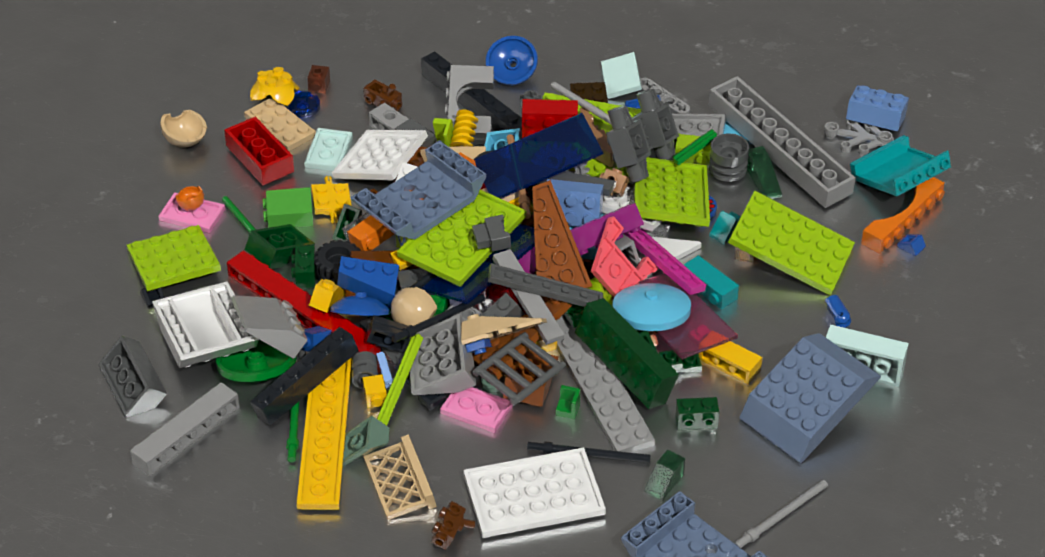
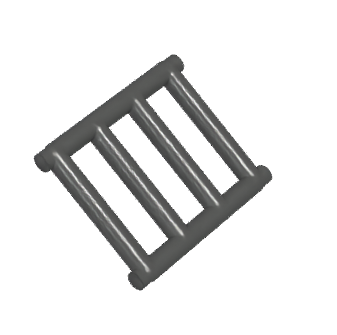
(528, 387)

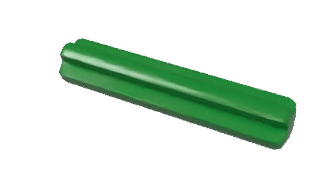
(694, 147)

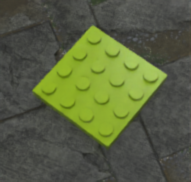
(173, 257)

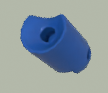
(838, 311)

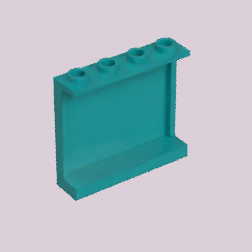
(898, 167)

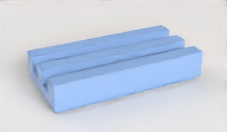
(383, 365)

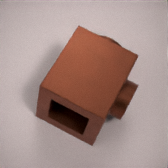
(318, 79)

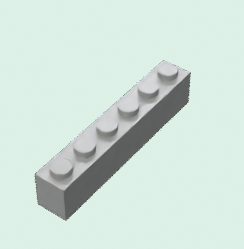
(184, 429)

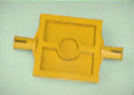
(330, 198)

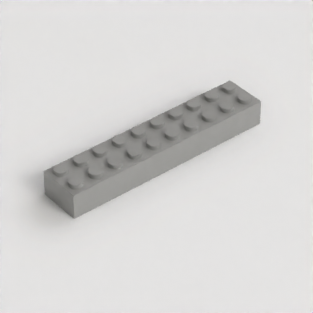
(783, 142)

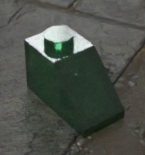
(665, 475)

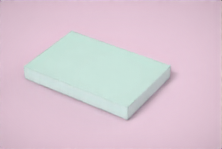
(621, 75)
(328, 149)

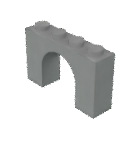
(463, 79)

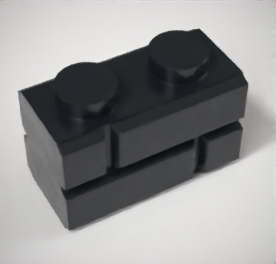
(380, 333)

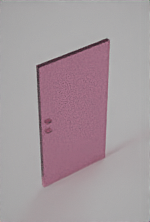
(700, 331)

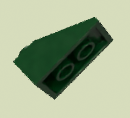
(276, 244)

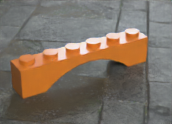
(883, 232)

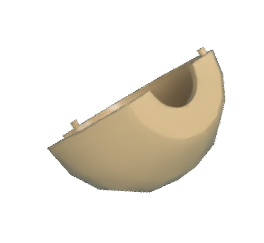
(184, 129)
(412, 306)

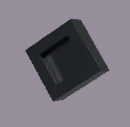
(432, 401)

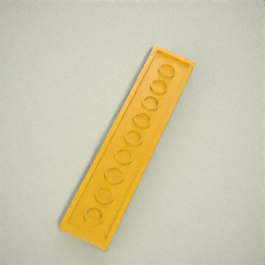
(325, 442)

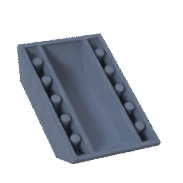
(807, 395)

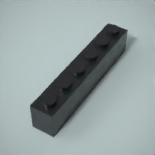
(304, 376)

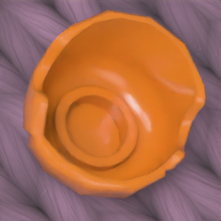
(190, 198)

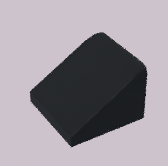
(151, 295)

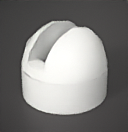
(485, 305)

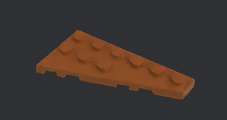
(554, 244)
(556, 308)

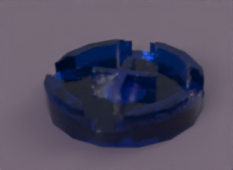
(304, 104)

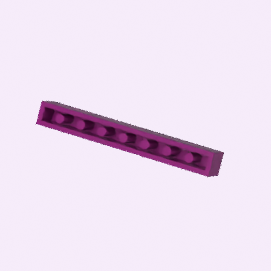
(590, 233)

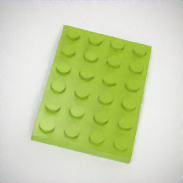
(674, 193)
(791, 242)
(450, 246)

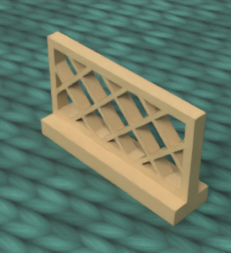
(417, 476)

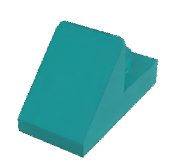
(724, 226)

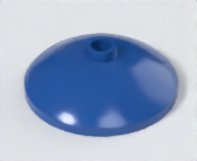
(509, 51)
(360, 305)

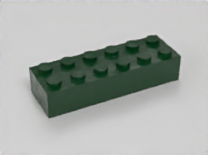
(626, 353)

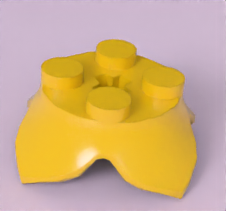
(274, 83)

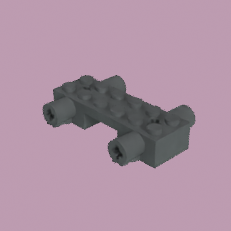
(637, 135)

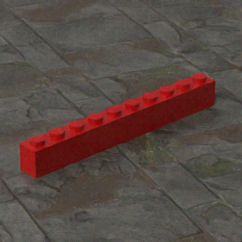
(271, 284)

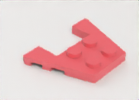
(613, 267)

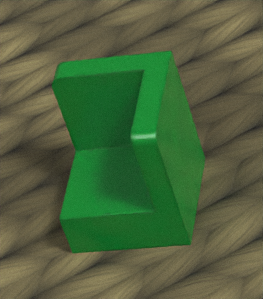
(568, 402)

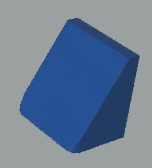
(912, 244)

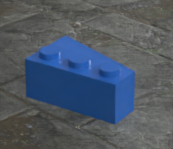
(368, 276)

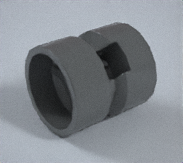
(363, 365)

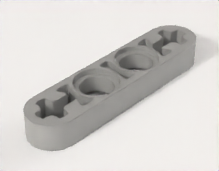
(678, 105)

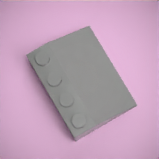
(271, 322)
(442, 360)

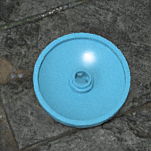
(653, 306)

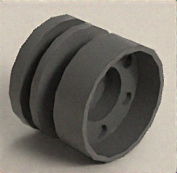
(729, 157)

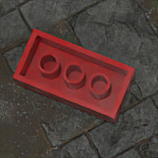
(259, 150)

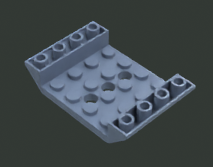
(443, 183)
(678, 532)

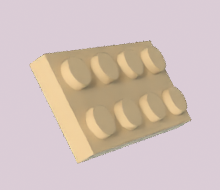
(282, 123)

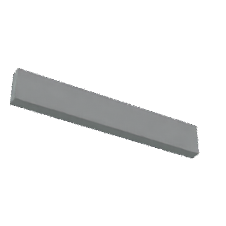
(531, 303)

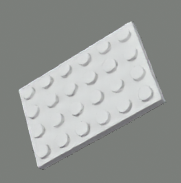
(533, 492)

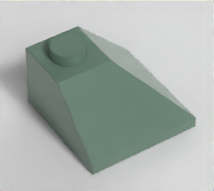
(365, 439)

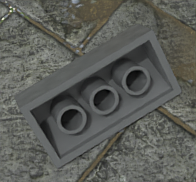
(132, 377)

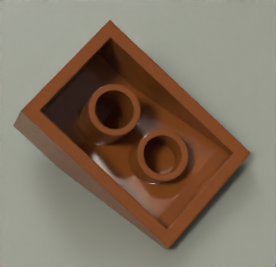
(538, 396)

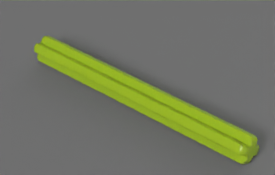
(400, 379)

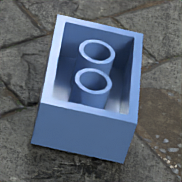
(877, 108)
(579, 200)

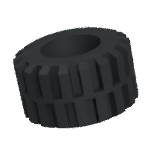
(328, 259)

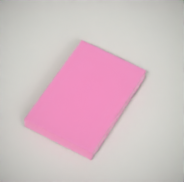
(205, 216)
(477, 408)

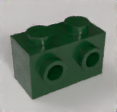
(304, 267)
(697, 413)

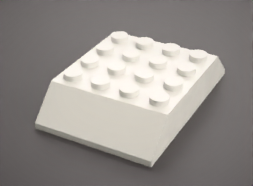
(202, 325)

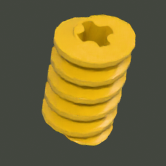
(464, 129)

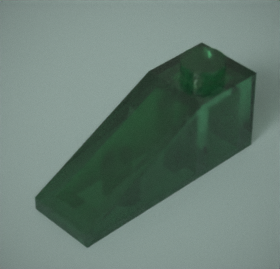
(763, 173)

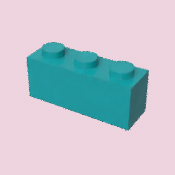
(719, 288)

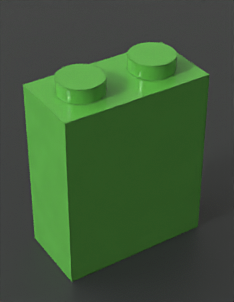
(288, 207)

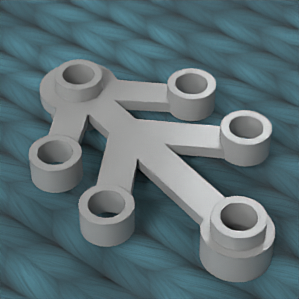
(860, 135)

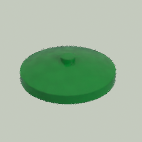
(254, 364)

